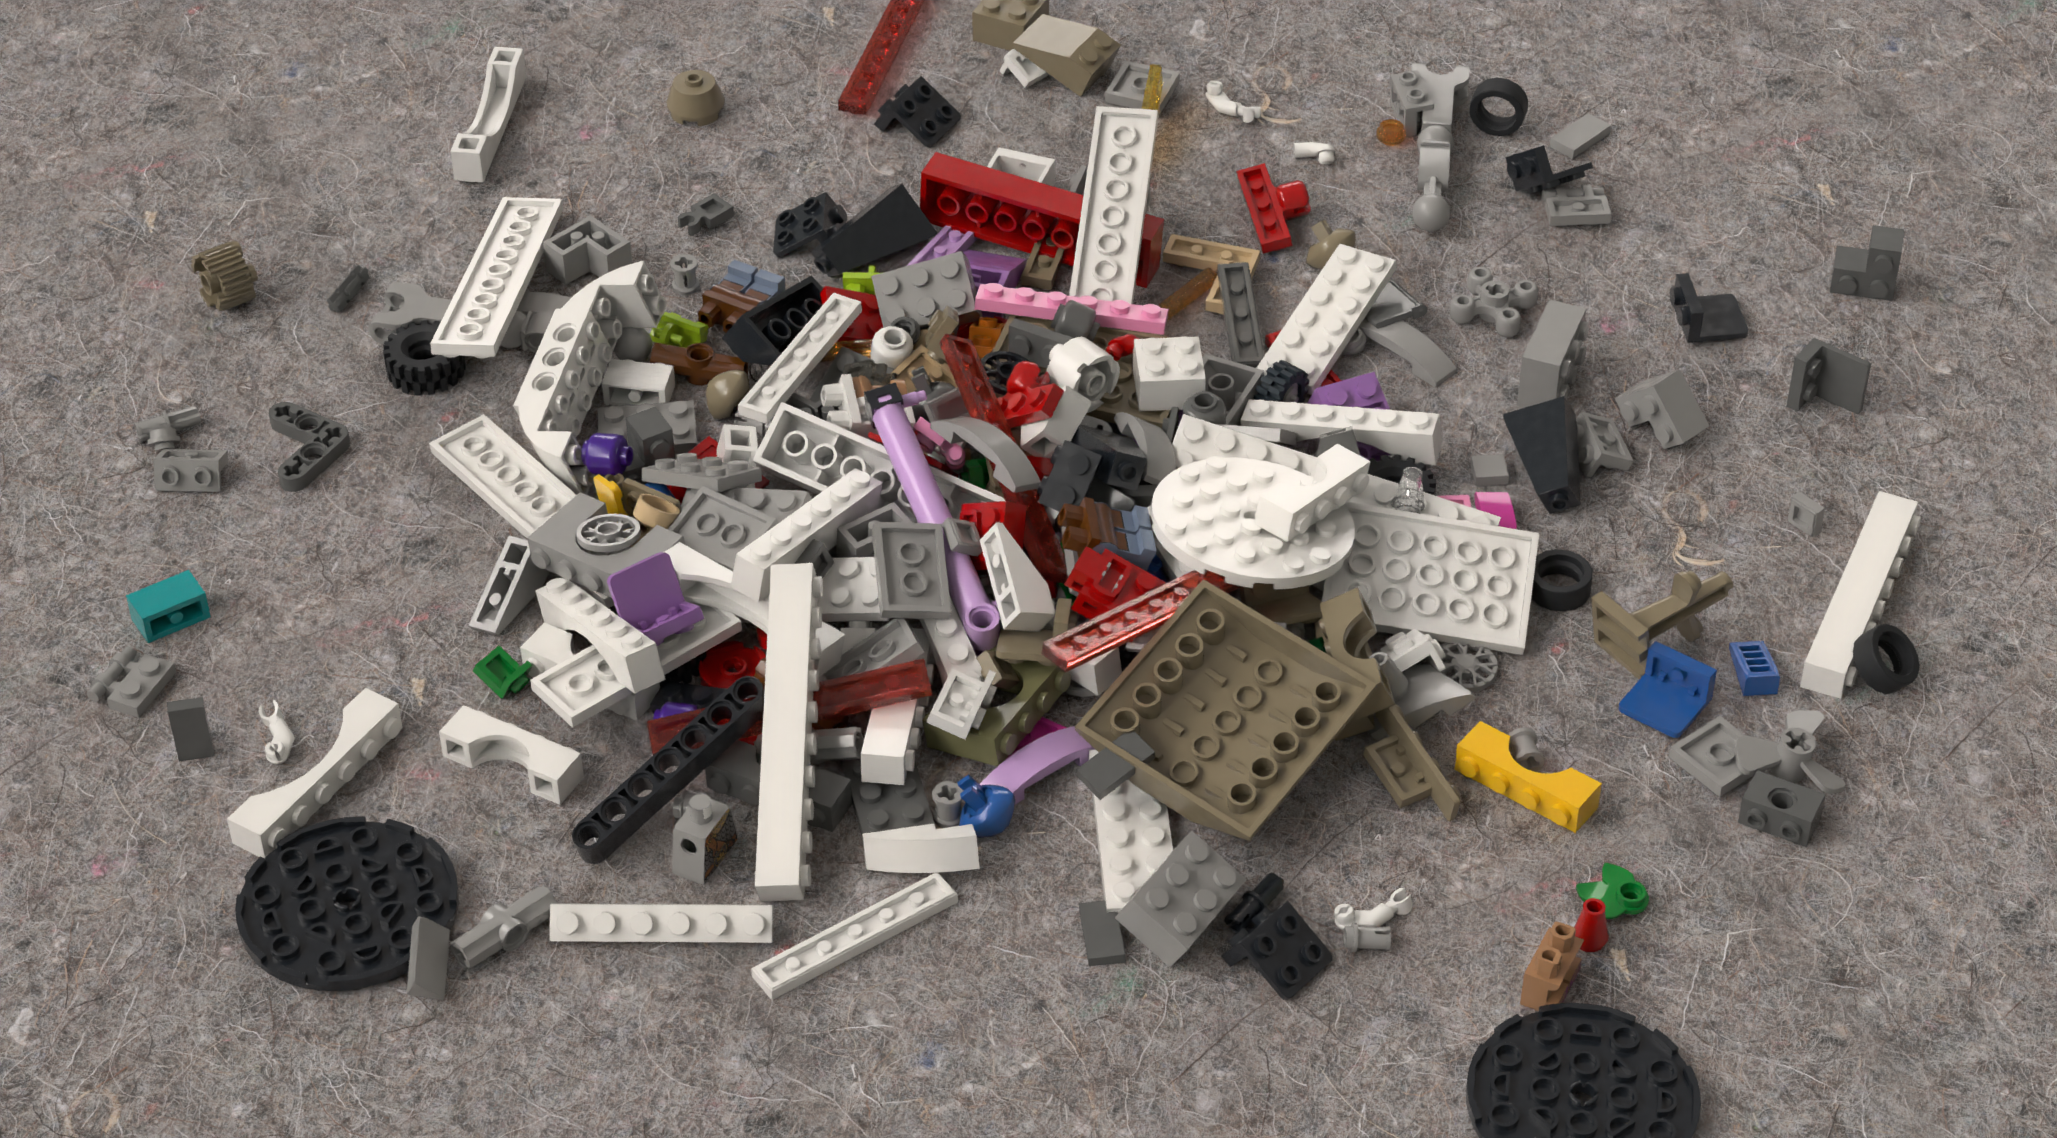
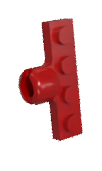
(1272, 206)
(1029, 395)

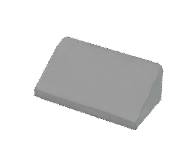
(428, 959)

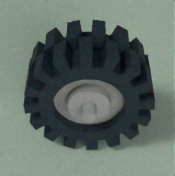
(1283, 383)

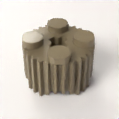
(225, 276)

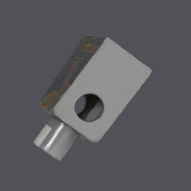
(702, 838)

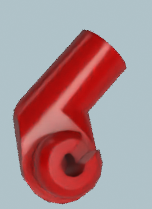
(1121, 346)

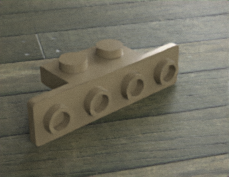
(1407, 767)

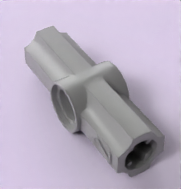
(831, 745)
(503, 927)

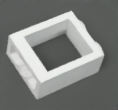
(1037, 167)

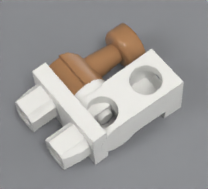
(850, 400)

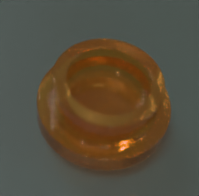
(1391, 132)

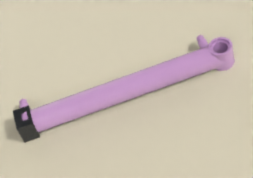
(887, 415)

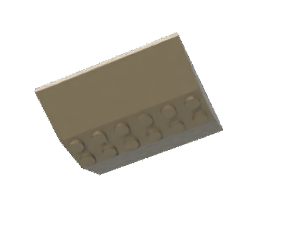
(1227, 710)

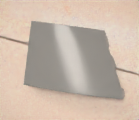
(1427, 695)

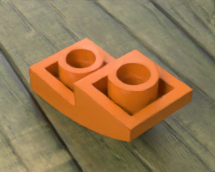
(985, 334)

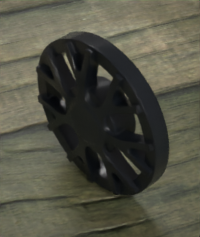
(1002, 370)

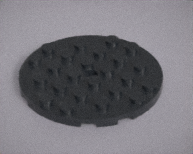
(293, 897)
(1535, 1064)

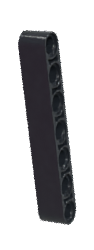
(667, 785)

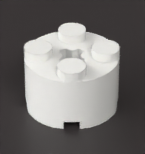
(1083, 369)

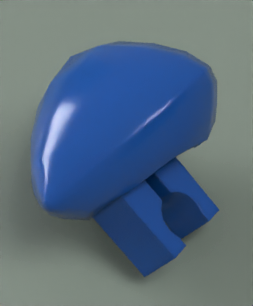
(986, 807)

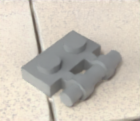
(1576, 206)
(139, 687)

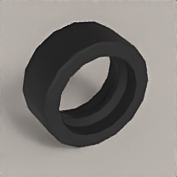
(1504, 89)
(1558, 597)
(1897, 647)

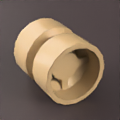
(653, 511)

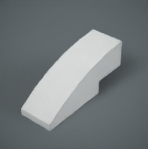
(922, 849)

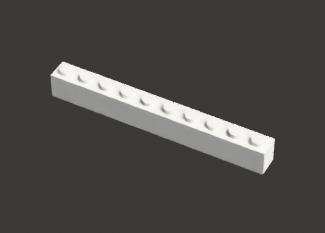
(787, 733)

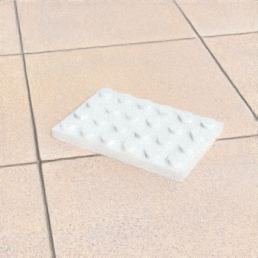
(1440, 577)

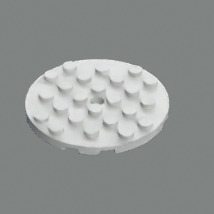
(1203, 524)

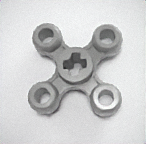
(1493, 301)

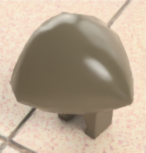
(1328, 242)
(726, 392)

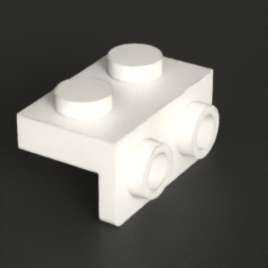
(1413, 647)
(961, 702)

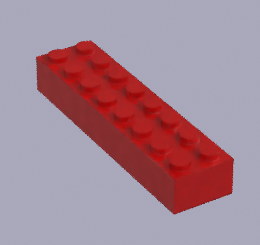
(1016, 211)

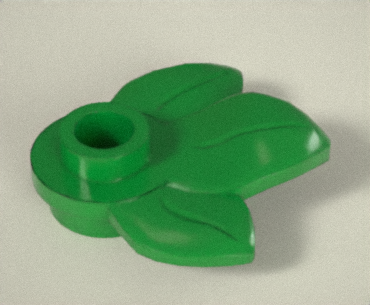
(1617, 891)

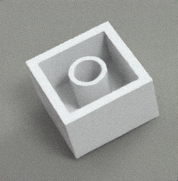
(1167, 372)

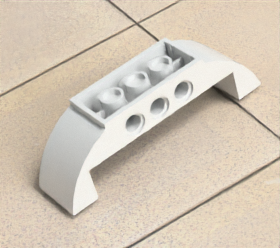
(573, 362)

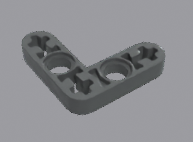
(327, 439)

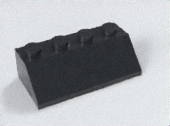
(771, 326)

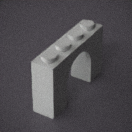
(557, 549)

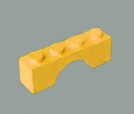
(1562, 796)

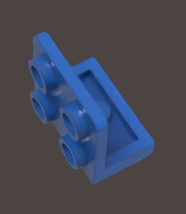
(1670, 691)

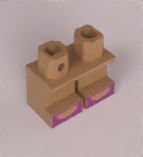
(1552, 967)

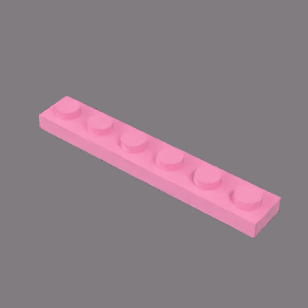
(1044, 305)

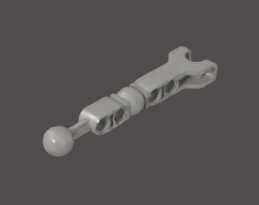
(1436, 144)
(522, 331)

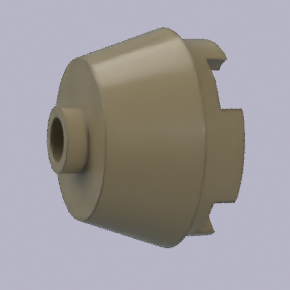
(695, 98)

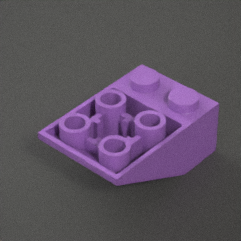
(995, 269)
(1360, 392)

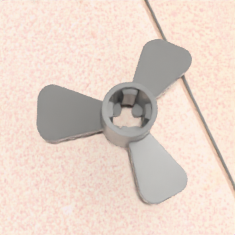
(1791, 755)

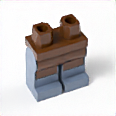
(738, 293)
(1104, 527)

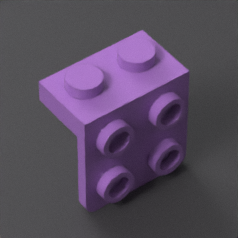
(652, 599)

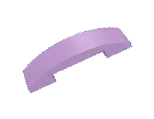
(1039, 760)

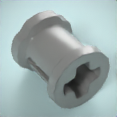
(684, 274)
(1524, 749)
(948, 804)

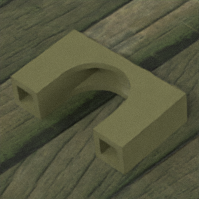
(1009, 723)

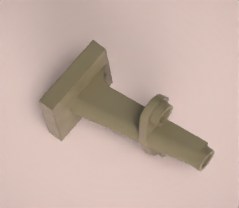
(1628, 634)

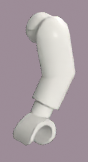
(1224, 105)
(283, 738)
(1378, 916)

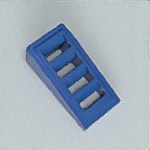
(1754, 668)

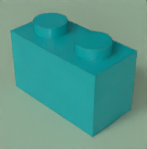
(168, 606)

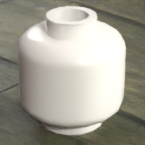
(891, 346)

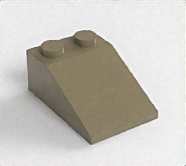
(1068, 51)

